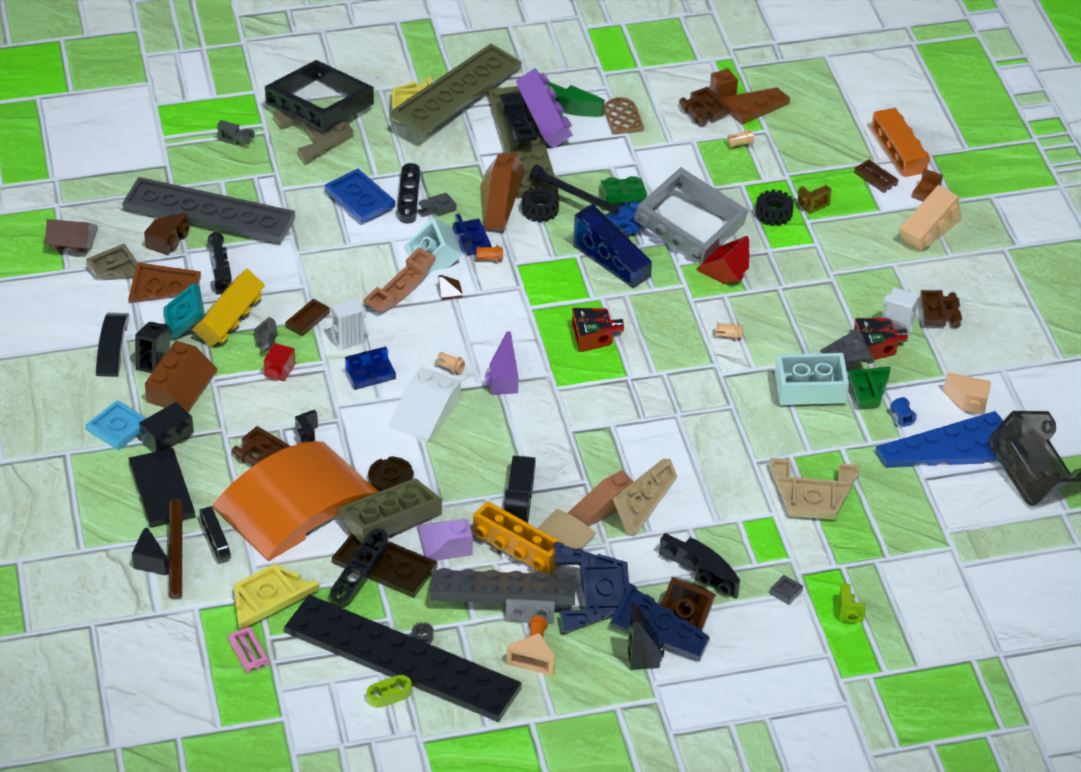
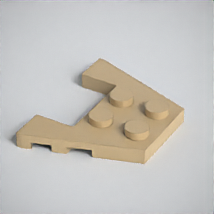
(813, 496)

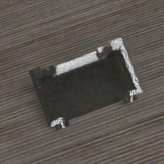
(1031, 459)

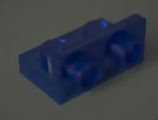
(470, 234)
(369, 368)

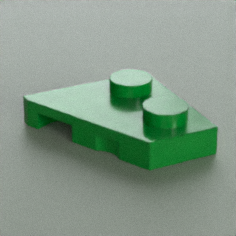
(869, 385)

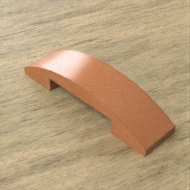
(403, 283)

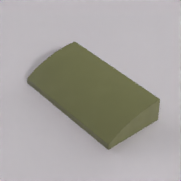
(391, 509)

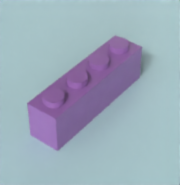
(544, 107)

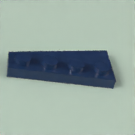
(671, 630)

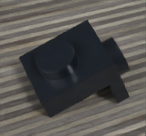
(305, 425)

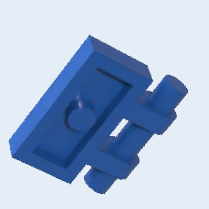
(625, 219)

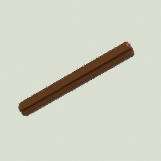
(175, 548)

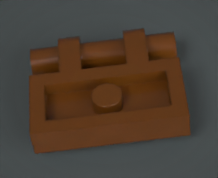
(709, 105)
(934, 311)
(259, 442)

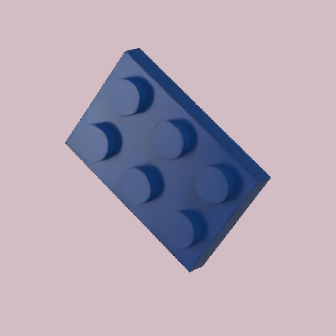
(360, 195)

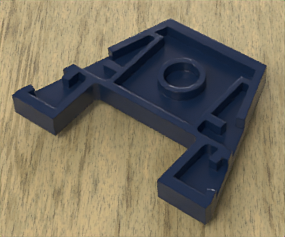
(603, 586)

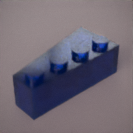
(610, 247)

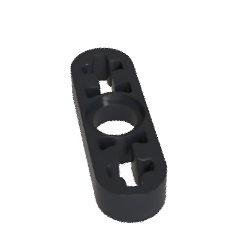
(215, 534)

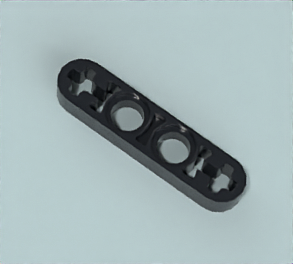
(412, 193)
(357, 566)

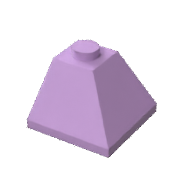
(446, 539)

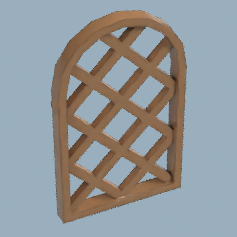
(617, 101)

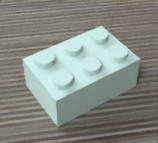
(811, 378)

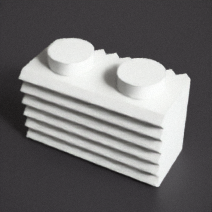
(901, 309)
(348, 324)

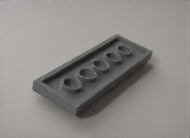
(498, 586)

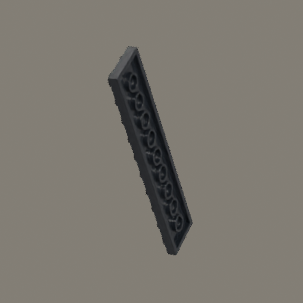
(400, 654)

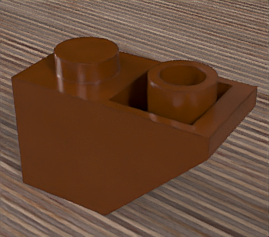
(166, 232)

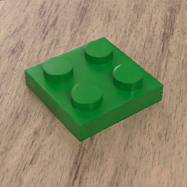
(623, 190)

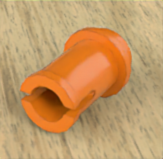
(490, 253)
(537, 625)

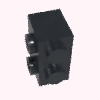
(166, 427)

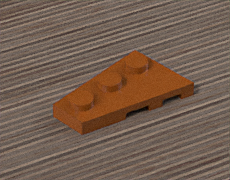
(755, 104)
(160, 282)

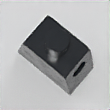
(152, 339)

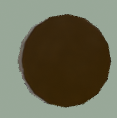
(389, 472)

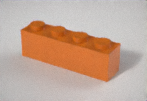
(900, 142)

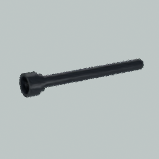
(539, 174)

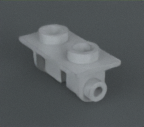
(523, 610)

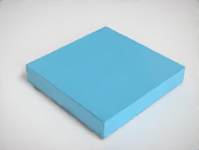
(116, 425)

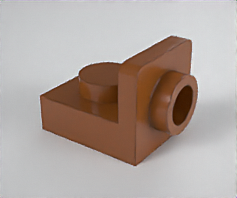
(928, 183)

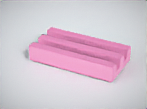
(238, 651)

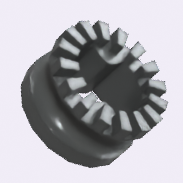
(421, 629)

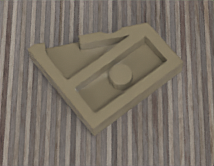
(113, 263)

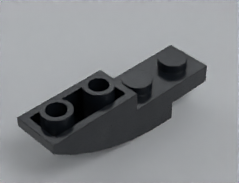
(708, 565)

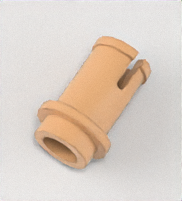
(740, 138)
(729, 330)
(455, 364)

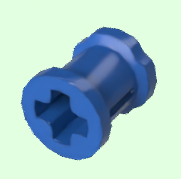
(904, 413)

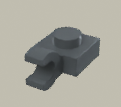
(231, 133)
(438, 204)
(266, 333)

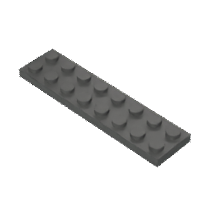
(210, 209)

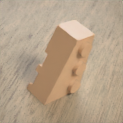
(932, 219)

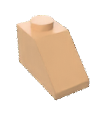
(968, 392)

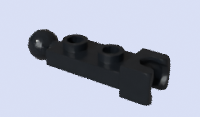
(222, 273)

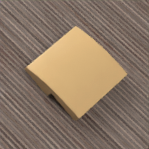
(567, 529)

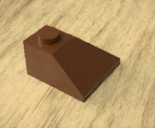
(688, 601)

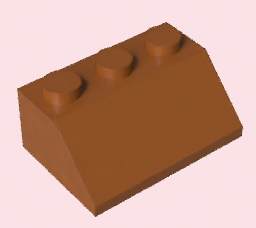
(179, 377)

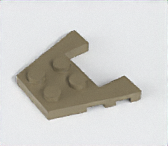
(321, 140)

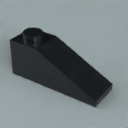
(643, 642)

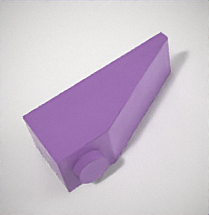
(503, 369)

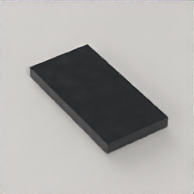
(159, 482)

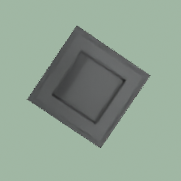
(786, 589)

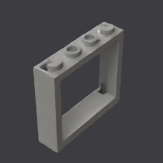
(705, 195)

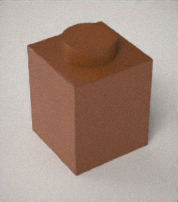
(723, 83)

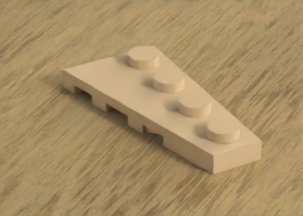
(644, 494)

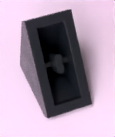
(149, 555)

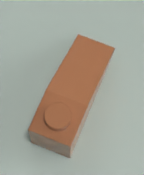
(599, 502)

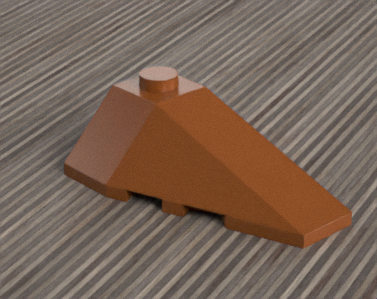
(500, 190)

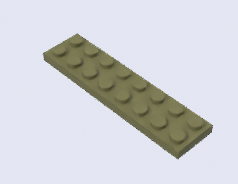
(456, 89)
(529, 152)

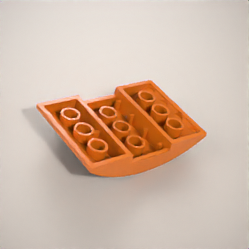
(290, 496)

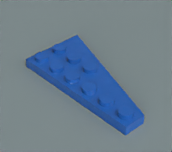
(955, 443)

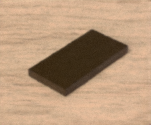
(397, 569)

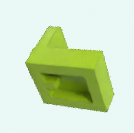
(848, 609)

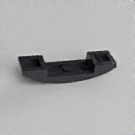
(515, 117)
(111, 343)

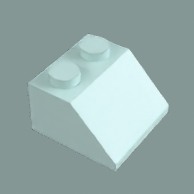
(439, 241)

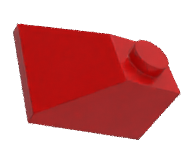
(727, 261)

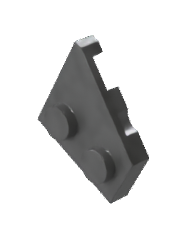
(853, 348)

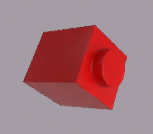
(279, 362)

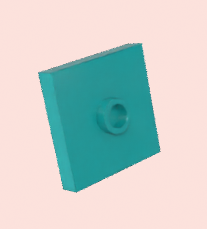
(184, 311)

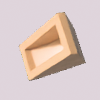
(532, 655)

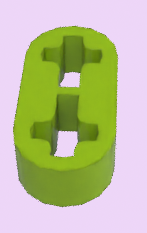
(388, 691)

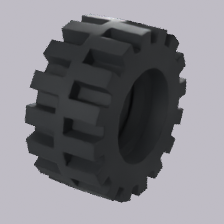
(537, 196)
(783, 207)

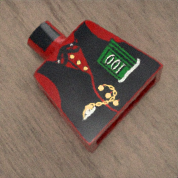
(594, 328)
(880, 336)

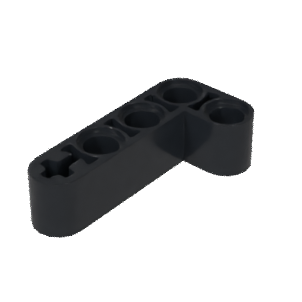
(520, 487)

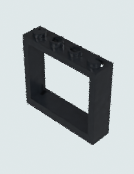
(280, 96)

